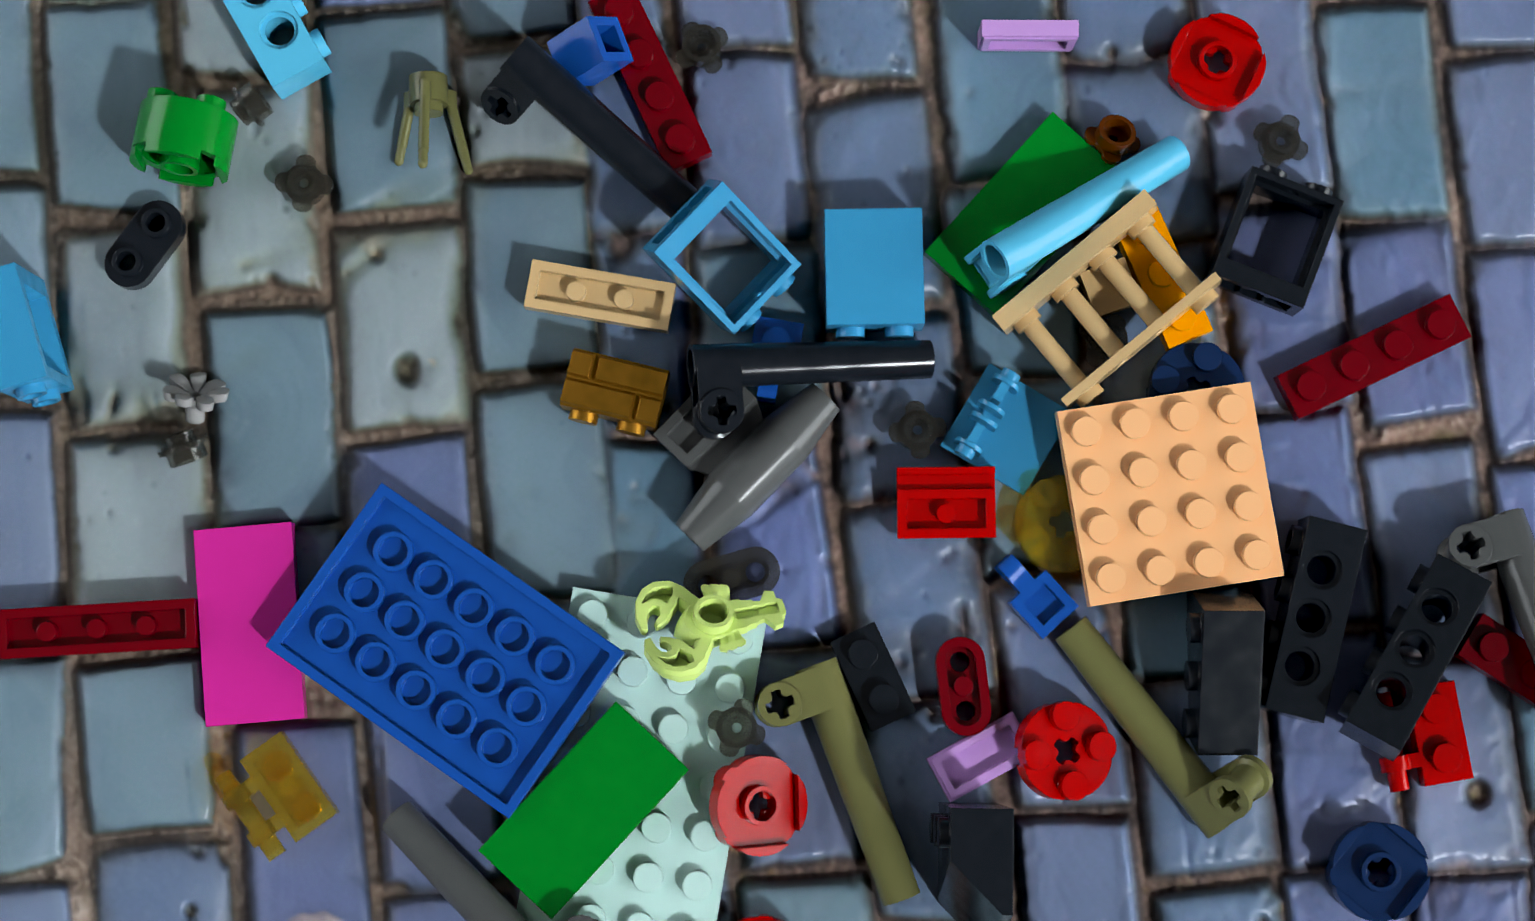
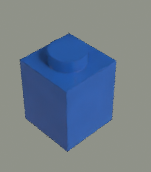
(592, 49)

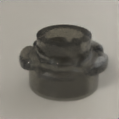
(250, 104)

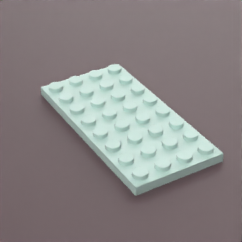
(672, 859)

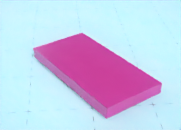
(243, 596)

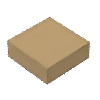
(1101, 292)

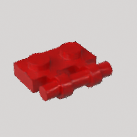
(1436, 741)

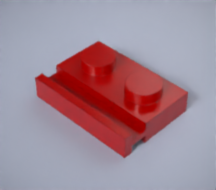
(946, 502)

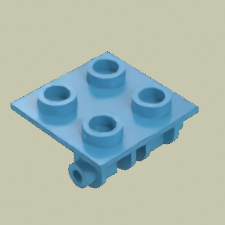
(1005, 428)

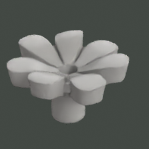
(195, 394)

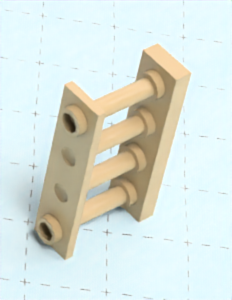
(1098, 252)

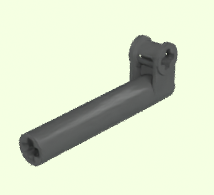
(1505, 545)
(448, 868)

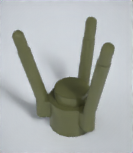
(427, 99)

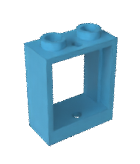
(689, 222)
(30, 345)

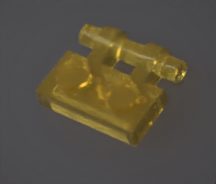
(287, 786)

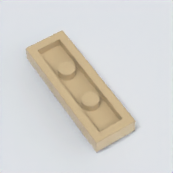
(600, 296)

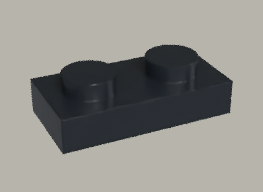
(872, 676)

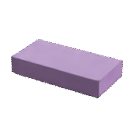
(1028, 35)
(976, 758)

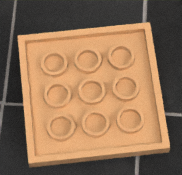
(1169, 494)

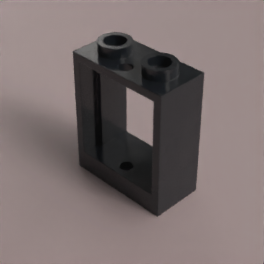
(1255, 284)

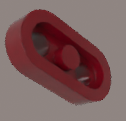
(967, 685)

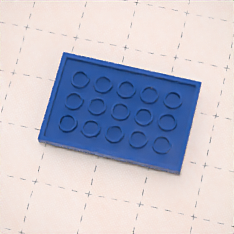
(445, 650)

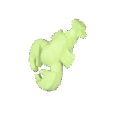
(702, 625)

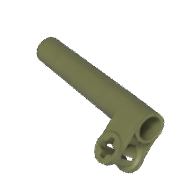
(824, 697)
(1207, 796)

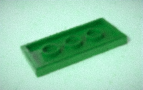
(1038, 173)
(583, 810)

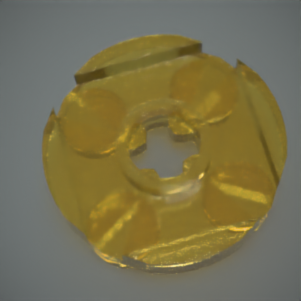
(1034, 533)

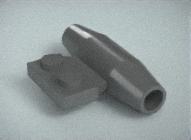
(745, 463)

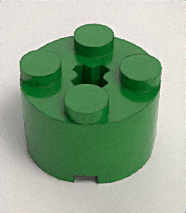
(184, 137)

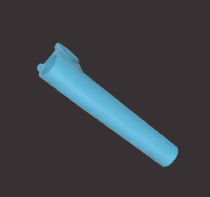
(1016, 249)

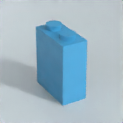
(873, 272)

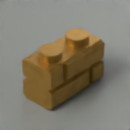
(614, 392)

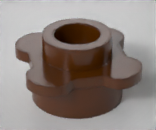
(1113, 138)

